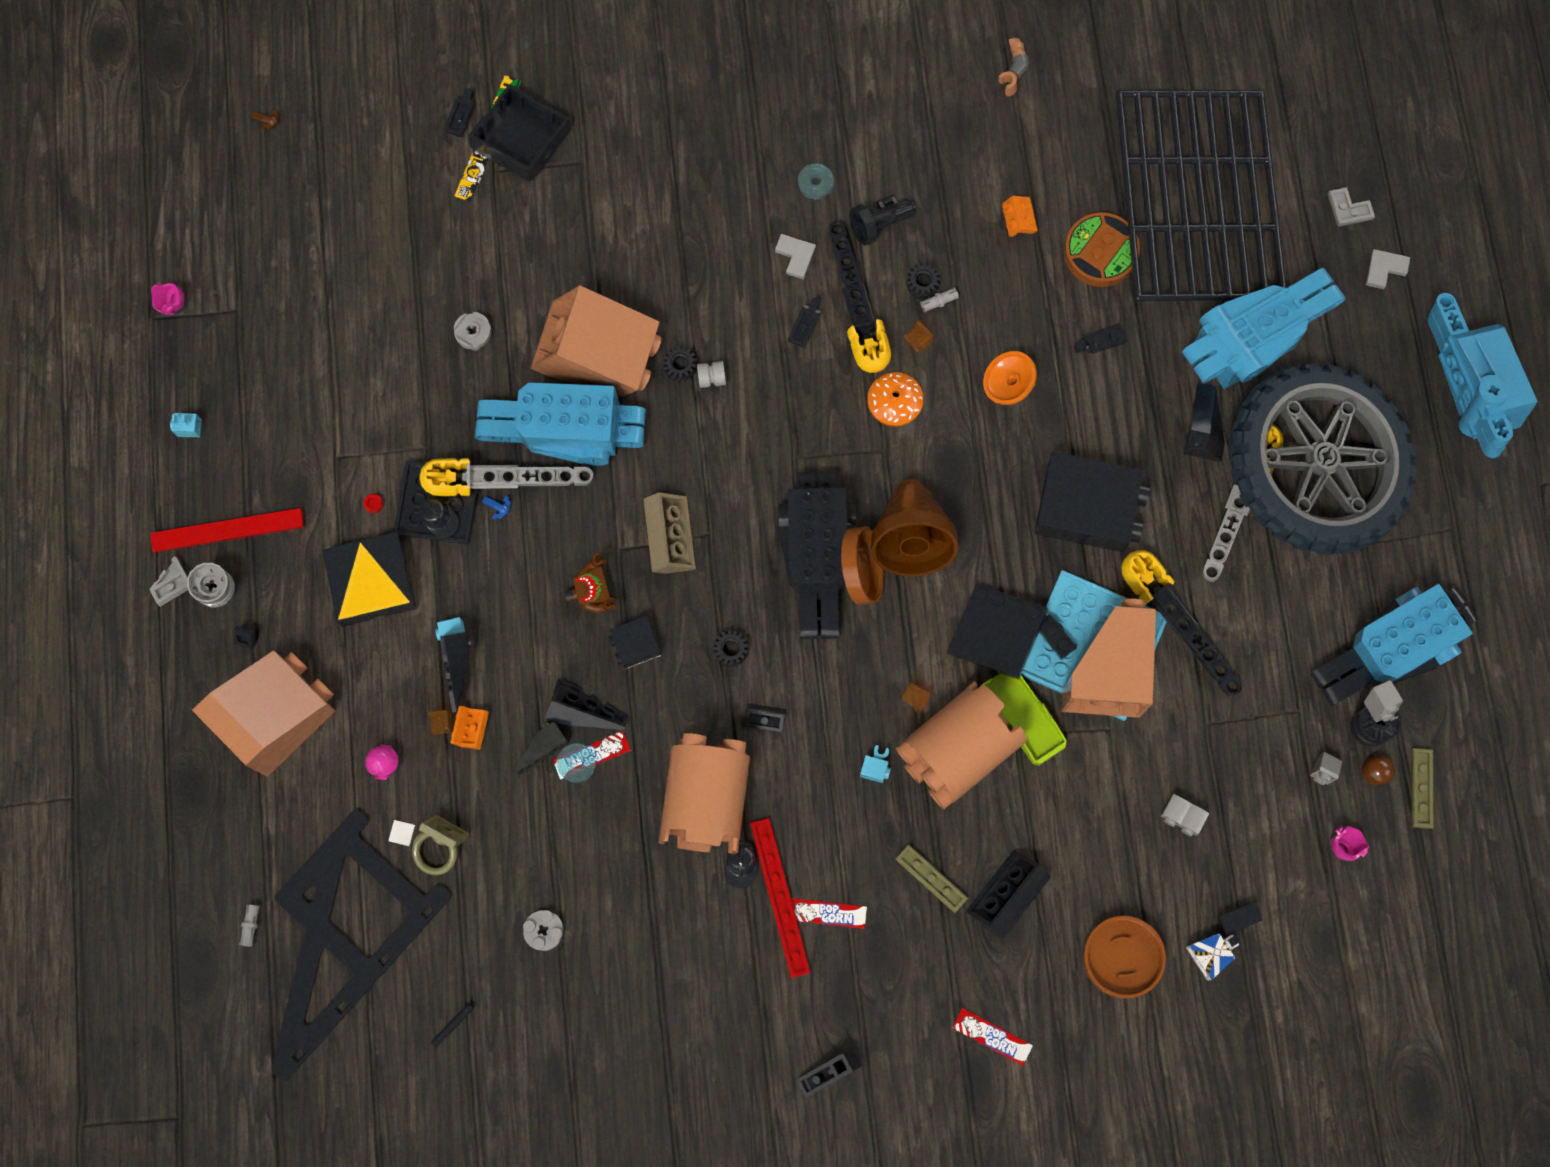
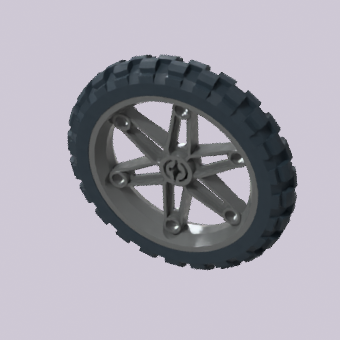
(1266, 501)

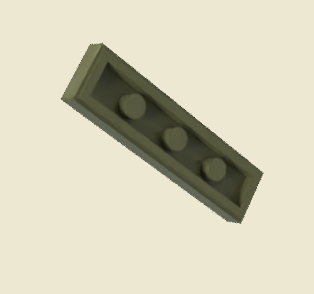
(1422, 788)
(931, 878)

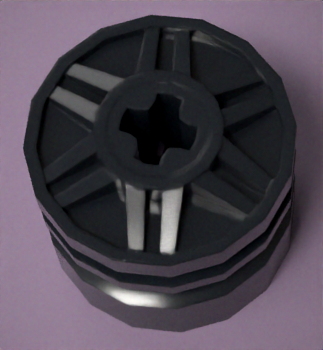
(1369, 733)

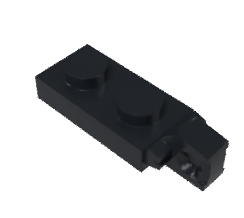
(460, 114)
(805, 324)
(1101, 340)
(1056, 637)

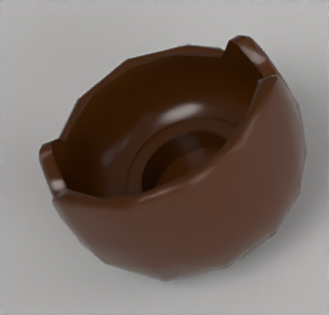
(1378, 770)

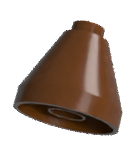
(913, 533)

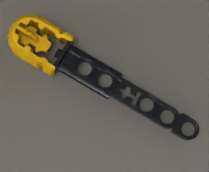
(861, 324)
(1135, 567)

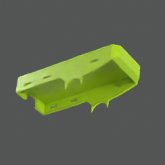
(1025, 710)

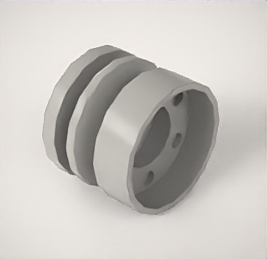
(208, 575)

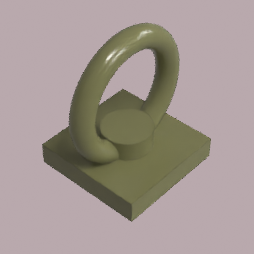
(443, 834)

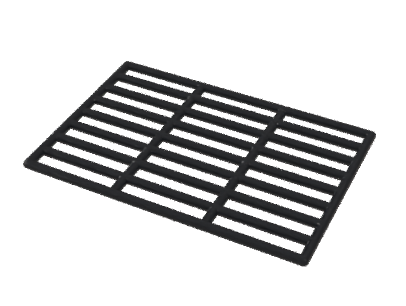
(1197, 160)

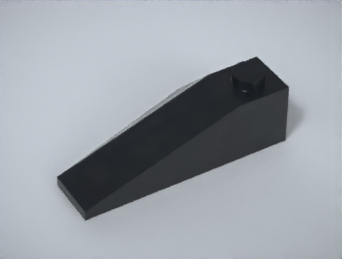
(1205, 429)
(456, 652)
(575, 708)

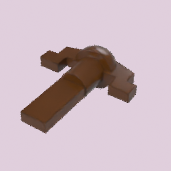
(272, 121)

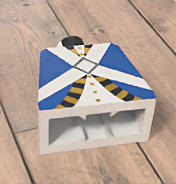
(1213, 954)

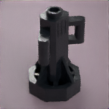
(868, 221)

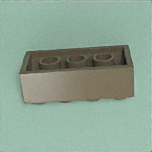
(669, 533)

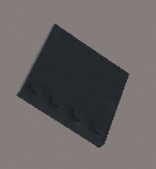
(412, 496)
(997, 631)

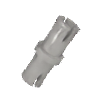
(939, 300)
(249, 925)

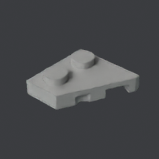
(170, 583)

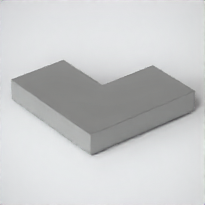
(1345, 211)
(800, 253)
(1384, 263)

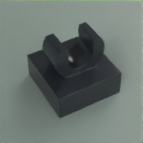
(244, 636)

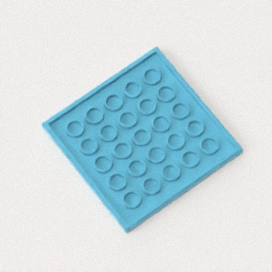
(1081, 612)

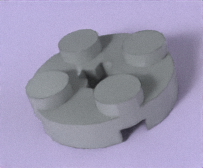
(476, 340)
(533, 925)

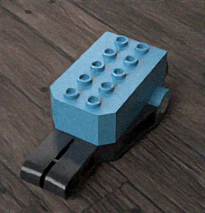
(1400, 642)

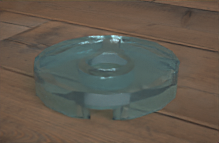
(815, 171)
(579, 774)

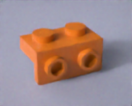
(1019, 215)
(469, 728)

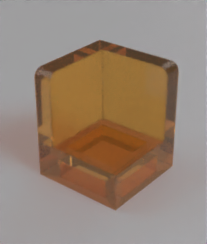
(919, 337)
(916, 697)
(440, 722)

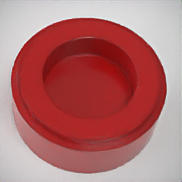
(373, 503)

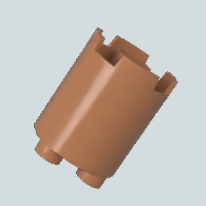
(960, 744)
(705, 794)

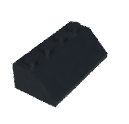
(1008, 894)

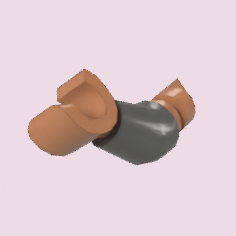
(1019, 66)

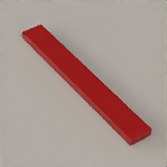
(227, 530)
(780, 898)

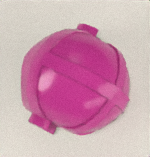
(167, 298)
(381, 761)
(1349, 844)

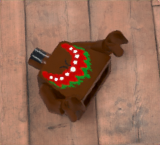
(591, 588)

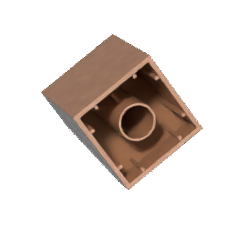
(596, 342)
(1117, 667)
(266, 711)

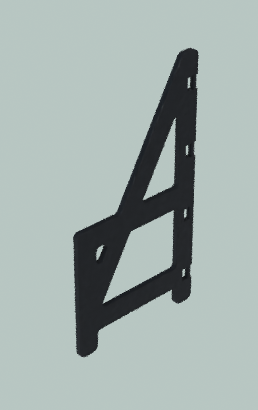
(324, 872)

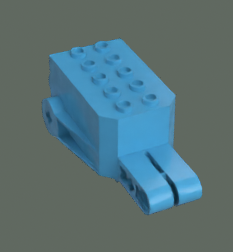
(1258, 328)
(1482, 376)
(563, 422)

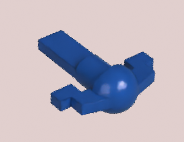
(503, 509)

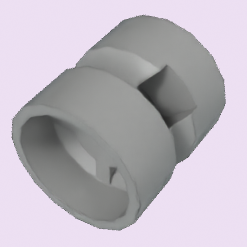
(711, 374)

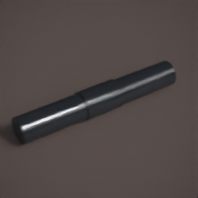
(451, 1026)

